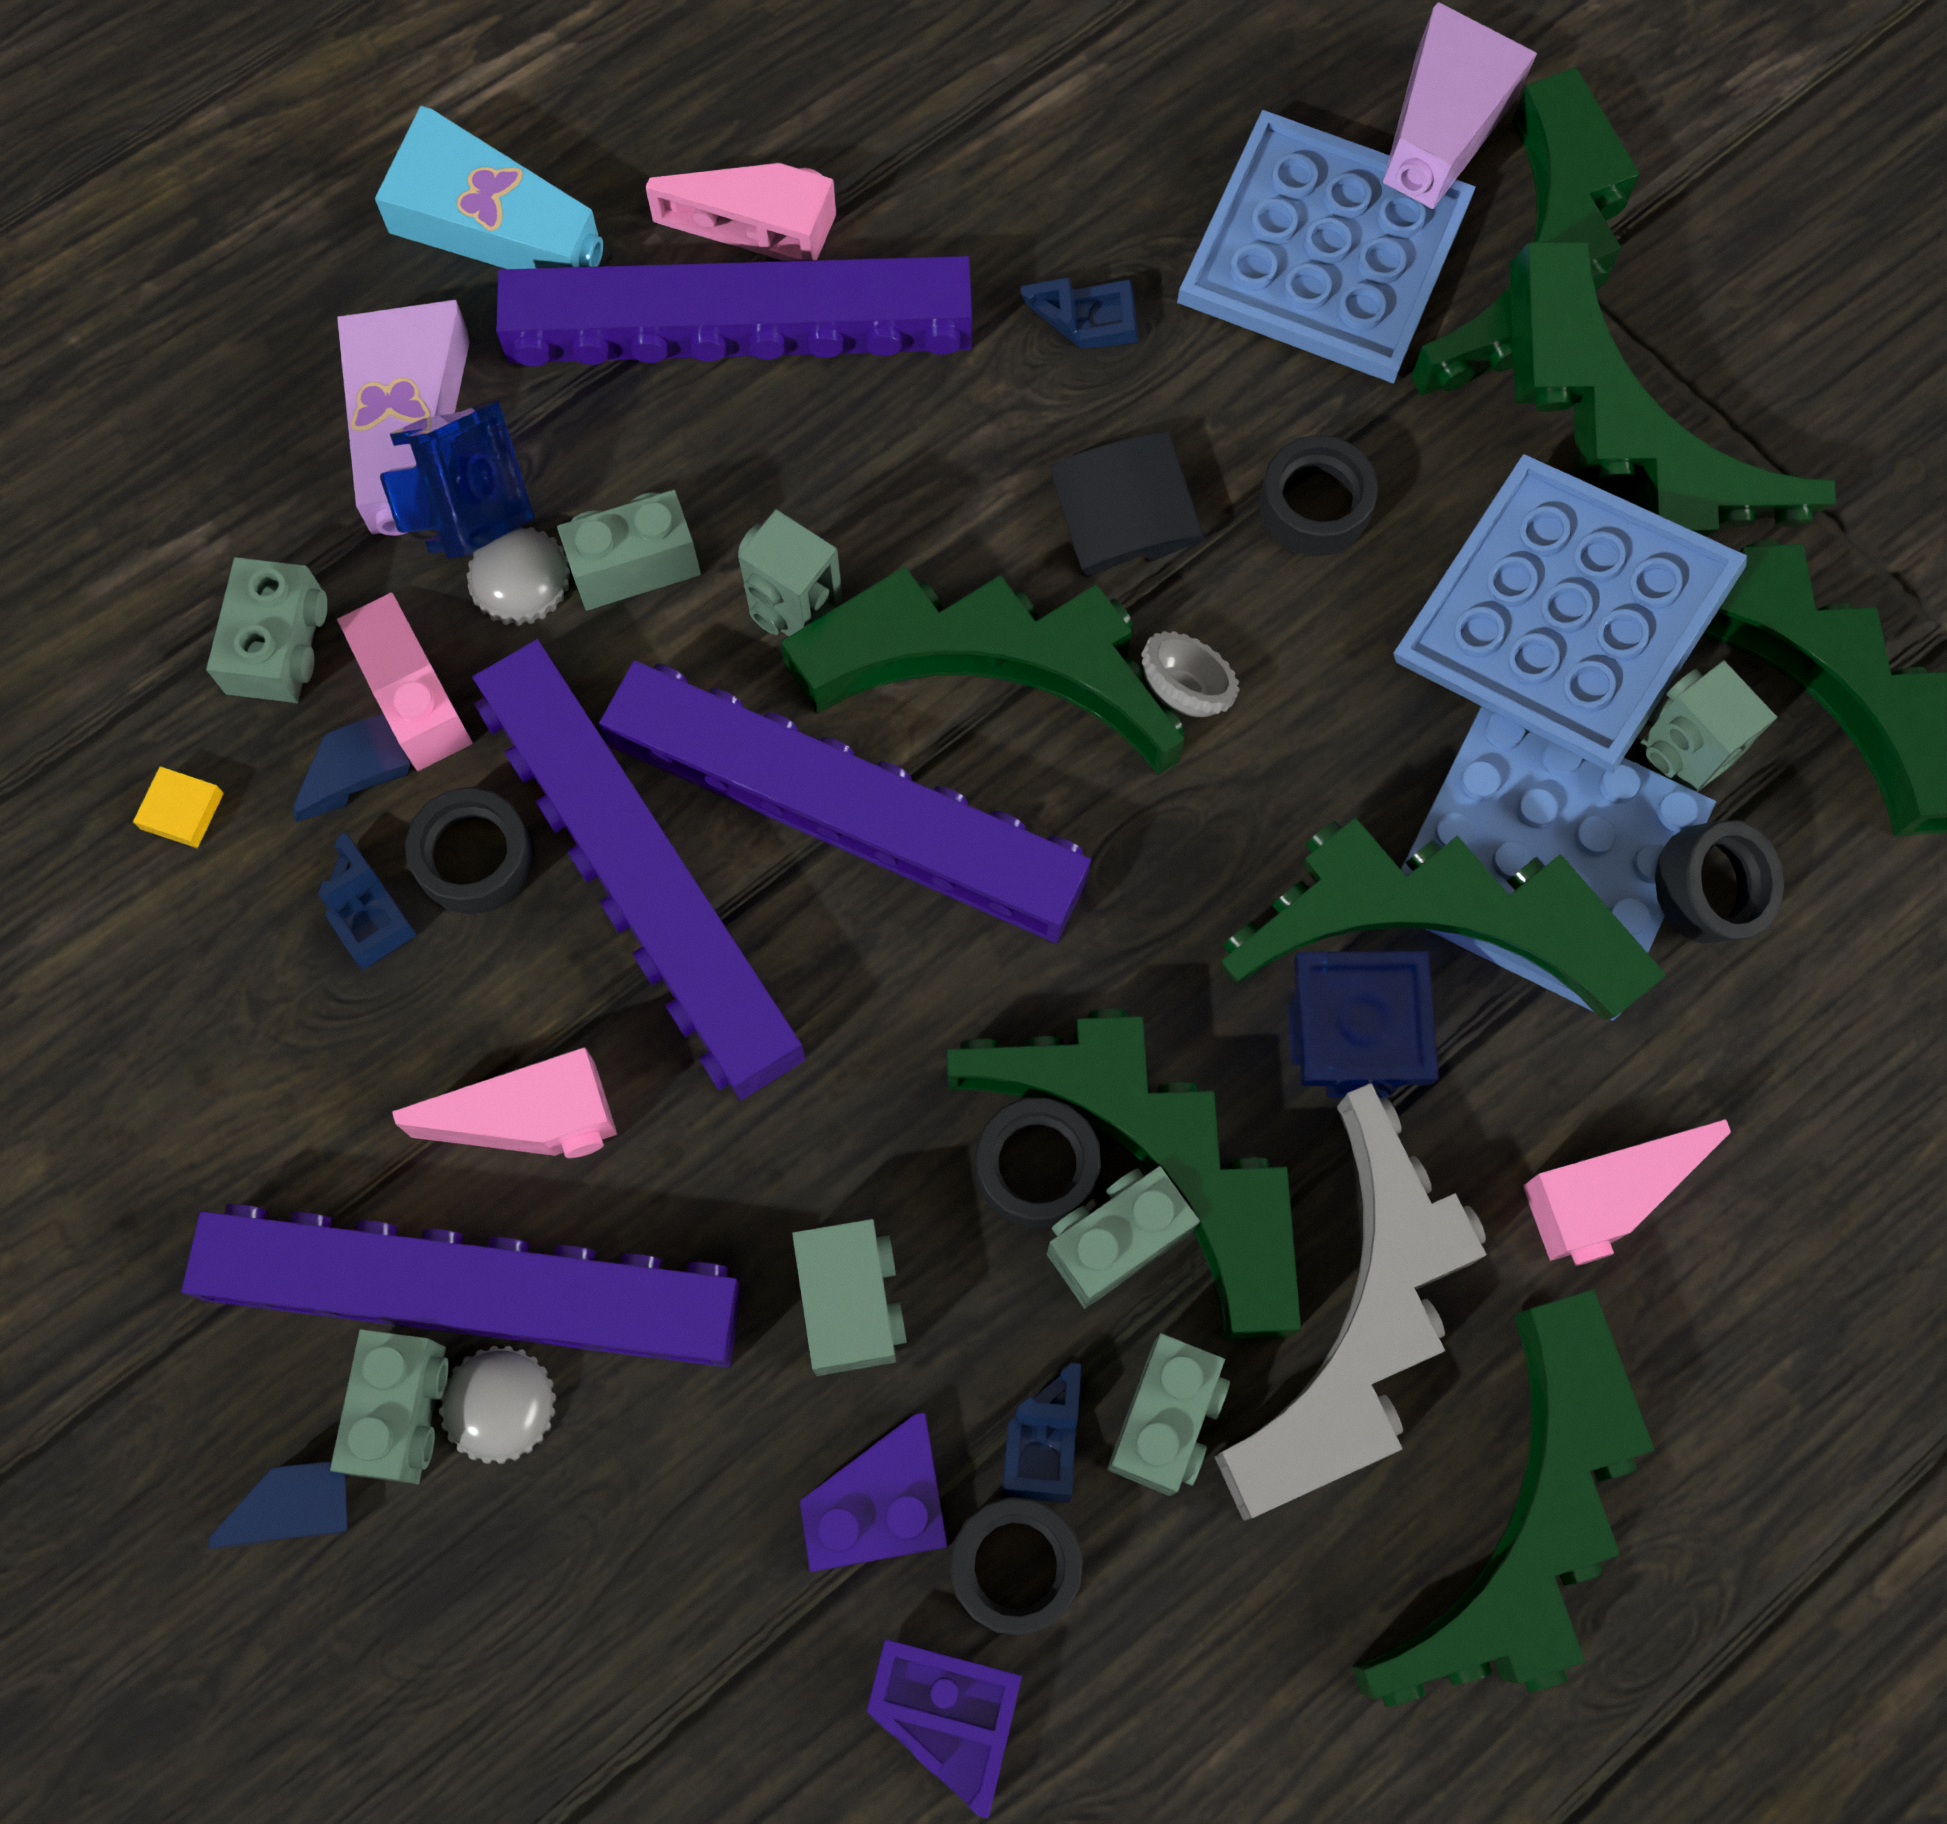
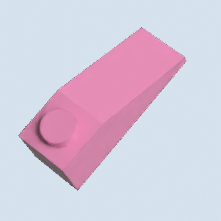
(753, 207)
(404, 682)
(533, 1110)
(1609, 1195)

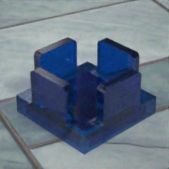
(461, 481)
(1363, 1021)

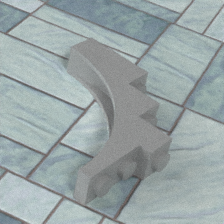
(1407, 1243)

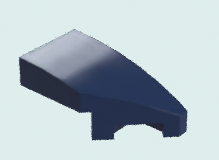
(1087, 315)
(349, 762)
(362, 907)
(1043, 1442)
(287, 1505)

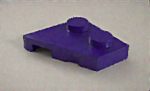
(877, 1504)
(947, 1715)

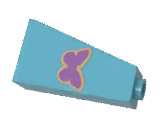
(480, 203)

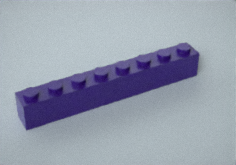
(734, 310)
(847, 800)
(639, 870)
(464, 1287)

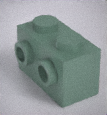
(629, 549)
(788, 575)
(267, 630)
(1704, 726)
(1121, 1236)
(846, 1297)
(390, 1407)
(1166, 1416)

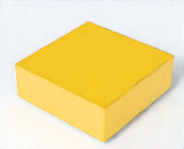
(178, 807)

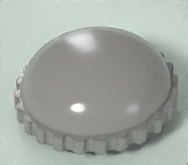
(519, 576)
(1188, 675)
(497, 1405)

